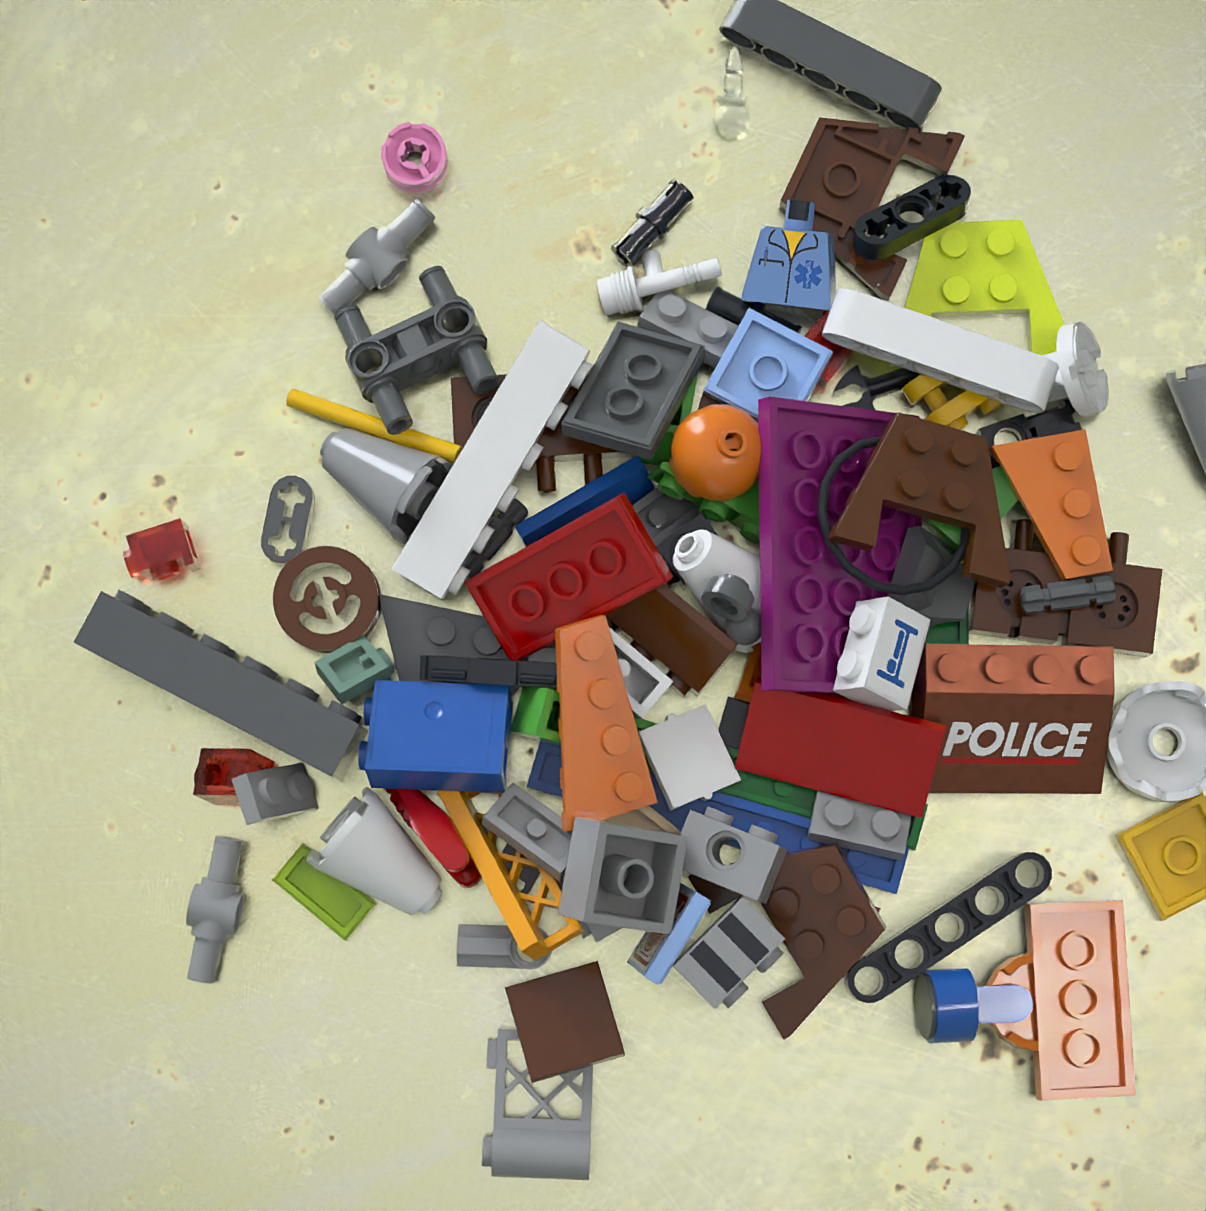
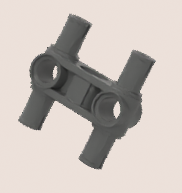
(416, 349)

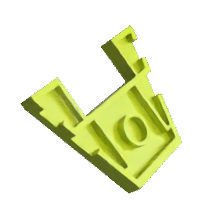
(983, 272)

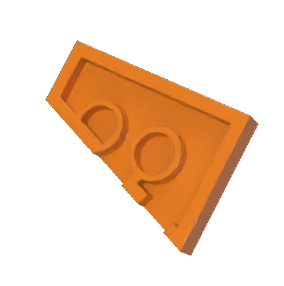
(1061, 497)

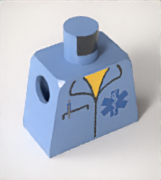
(793, 263)

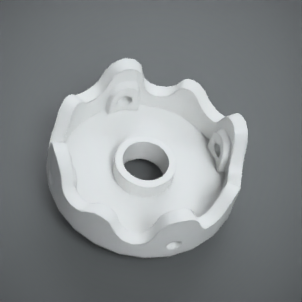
(1131, 750)

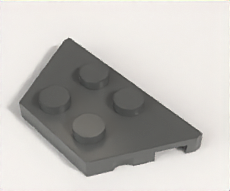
(433, 630)

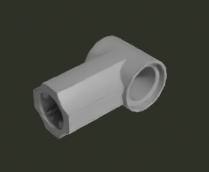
(491, 948)

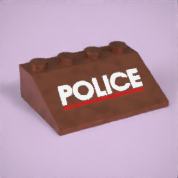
(1017, 716)

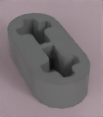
(276, 519)

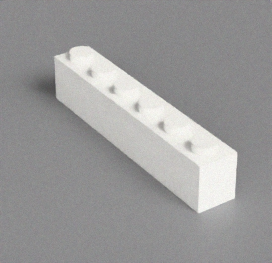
(492, 460)

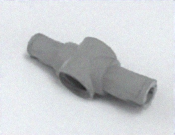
(377, 257)
(215, 909)

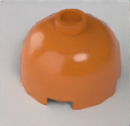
(716, 452)

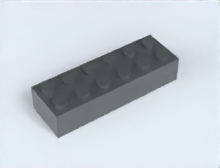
(218, 684)

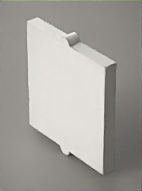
(688, 757)

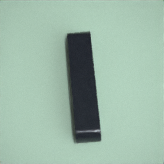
(971, 924)

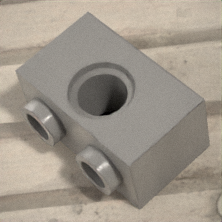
(753, 871)

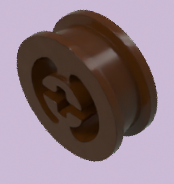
(292, 614)

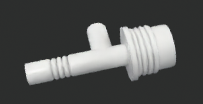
(624, 292)

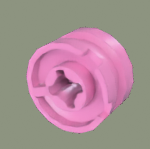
(405, 174)

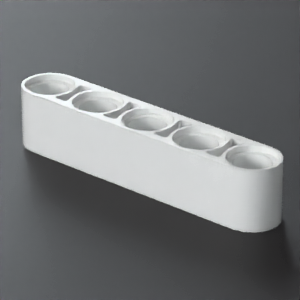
(940, 350)

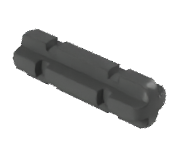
(503, 530)
(1067, 595)

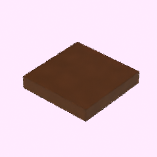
(564, 1021)

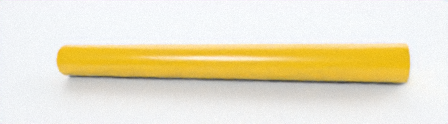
(371, 425)

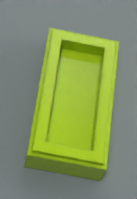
(327, 898)

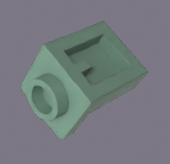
(354, 669)

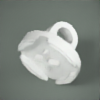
(1078, 370)

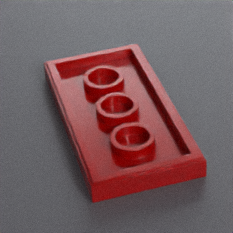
(568, 577)
(841, 748)

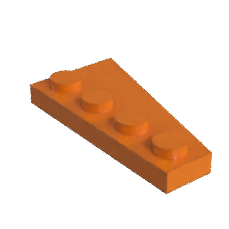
(600, 744)

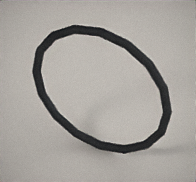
(841, 557)

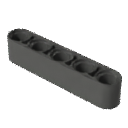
(832, 61)

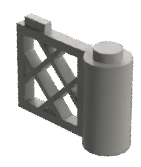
(532, 1145)

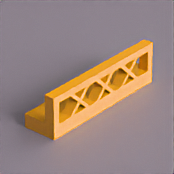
(503, 883)

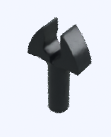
(873, 386)

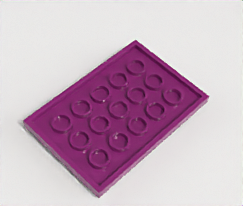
(801, 582)

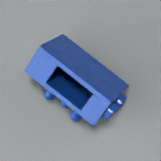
(437, 736)

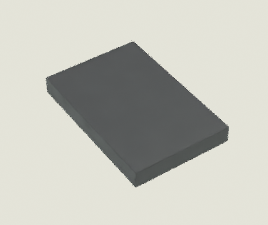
(633, 390)

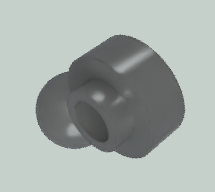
(732, 600)

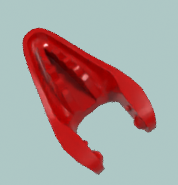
(437, 833)

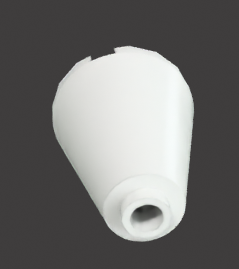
(706, 555)
(377, 857)

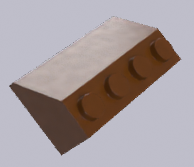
(674, 637)

